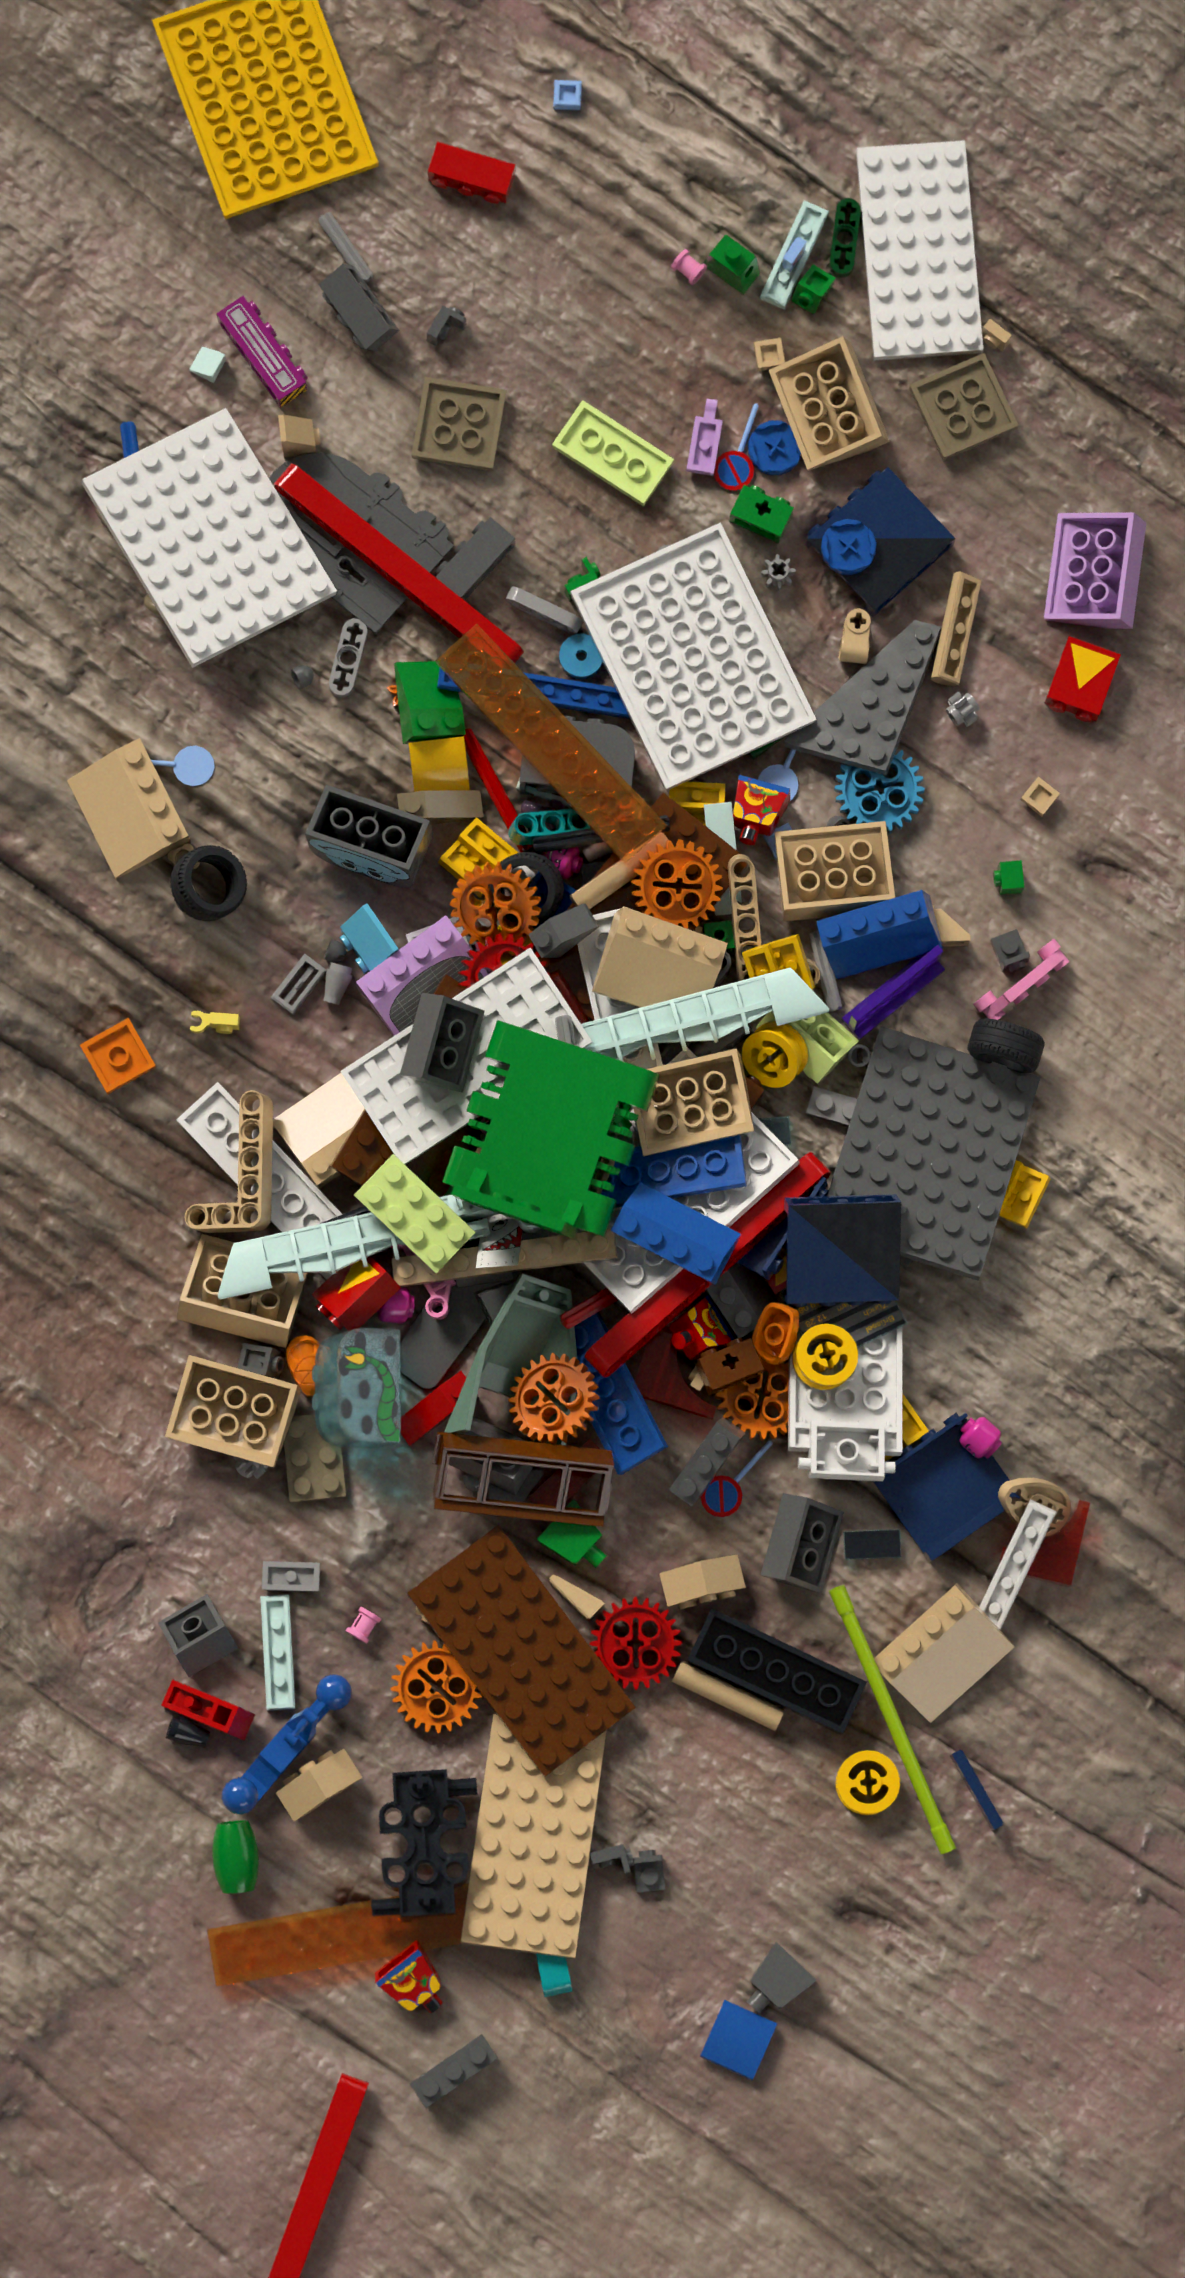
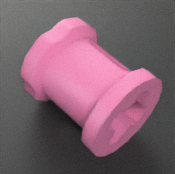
(688, 266)
(363, 1625)

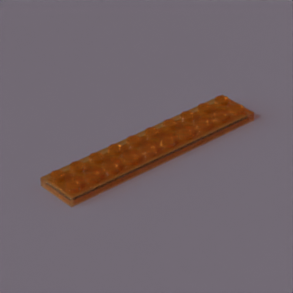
(551, 743)
(324, 1940)

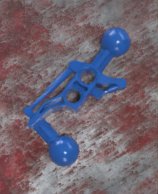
(243, 1793)

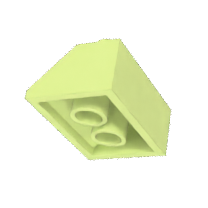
(826, 1043)

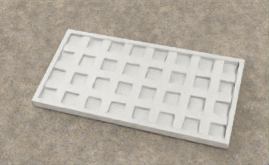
(919, 250)
(421, 1115)

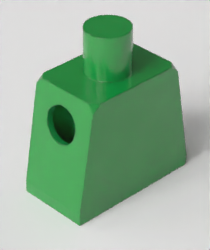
(731, 262)
(573, 1541)

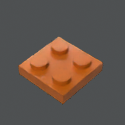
(118, 1056)

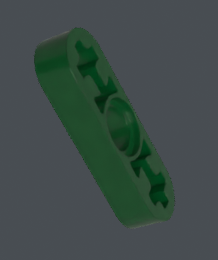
(854, 220)

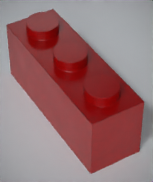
(471, 173)

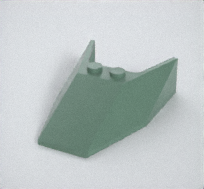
(520, 1333)

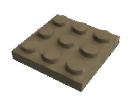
(963, 406)
(459, 424)

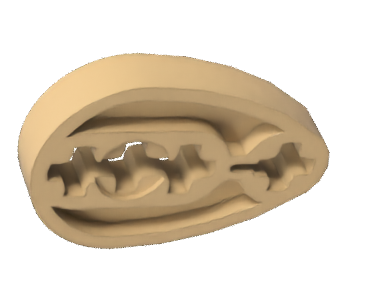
(1040, 1491)

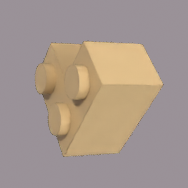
(702, 1581)
(317, 1783)

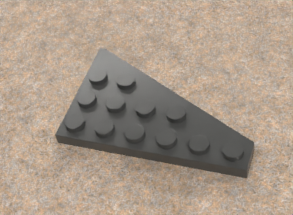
(870, 711)

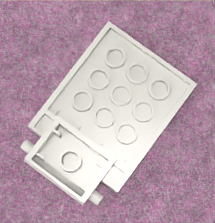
(855, 1423)

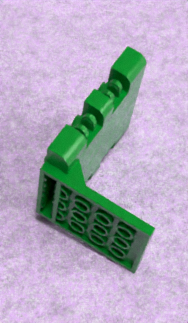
(548, 1132)

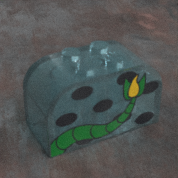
(358, 1388)

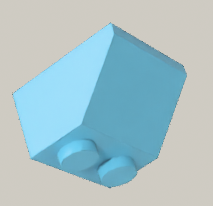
(367, 938)

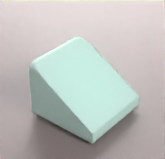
(208, 364)

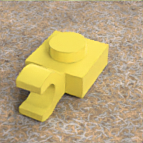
(222, 1022)

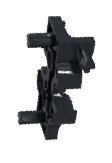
(419, 1896)

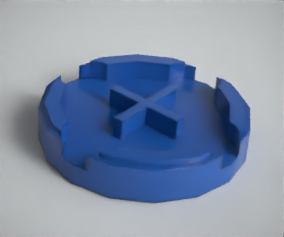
(773, 448)
(848, 546)

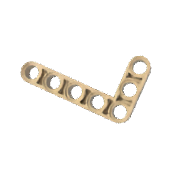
(748, 909)
(247, 1174)

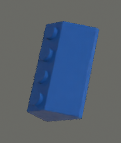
(879, 934)
(676, 1233)

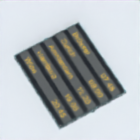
(862, 1321)

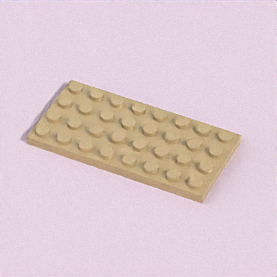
(531, 1849)

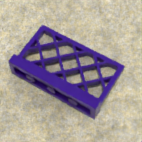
(894, 993)

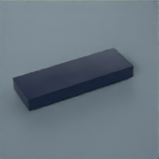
(976, 1789)

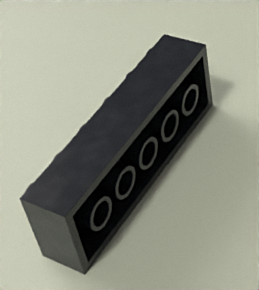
(776, 1671)

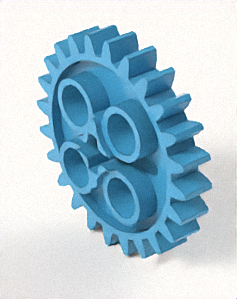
(885, 809)

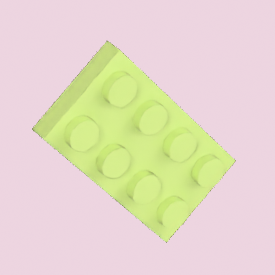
(613, 453)
(414, 1213)

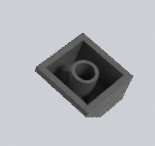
(198, 1635)

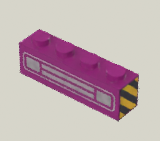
(261, 351)

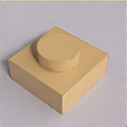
(995, 335)
(768, 354)
(1040, 796)
(697, 1383)

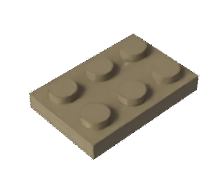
(312, 1463)

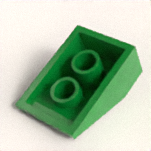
(423, 708)

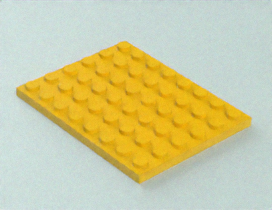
(264, 98)

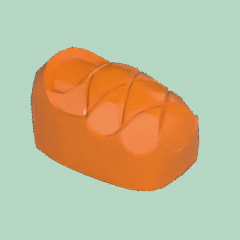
(776, 1333)
(301, 1360)

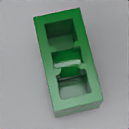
(771, 524)

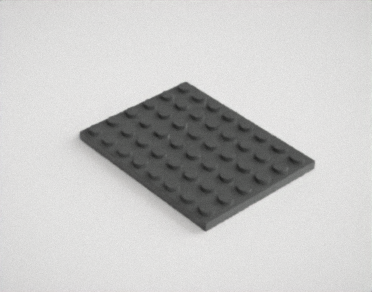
(940, 1139)

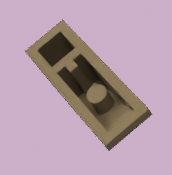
(442, 805)

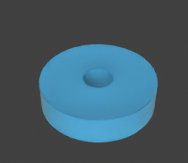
(580, 668)

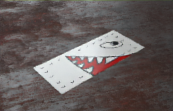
(502, 1244)

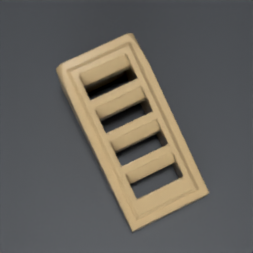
(582, 1601)

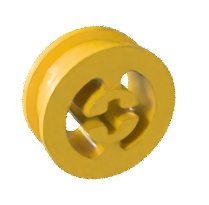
(785, 1065)
(846, 1351)
(890, 1782)

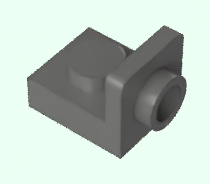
(440, 327)
(1010, 951)
(261, 1360)
(607, 1856)
(649, 1871)

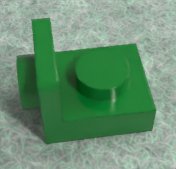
(812, 289)
(592, 573)

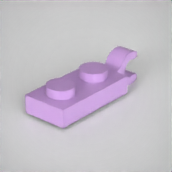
(705, 441)

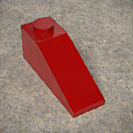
(432, 1409)
(208, 1710)

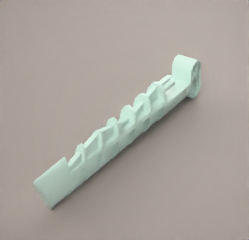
(705, 1014)
(326, 1248)

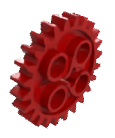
(489, 957)
(662, 1642)

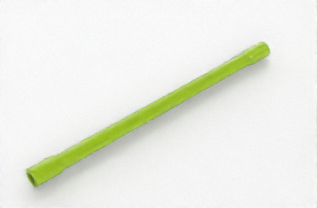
(846, 1610)

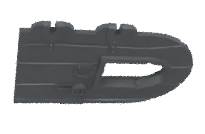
(382, 508)

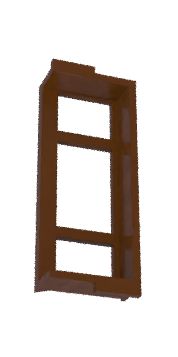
(522, 1453)

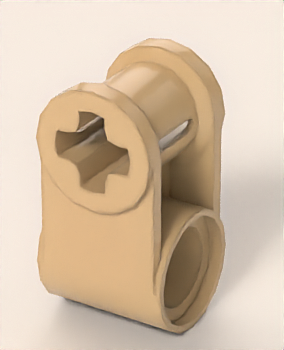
(854, 641)

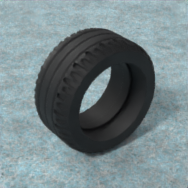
(231, 871)
(551, 875)
(1006, 1045)

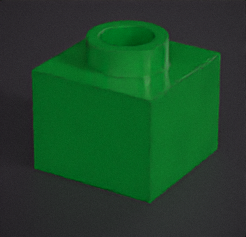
(1009, 877)
(724, 927)

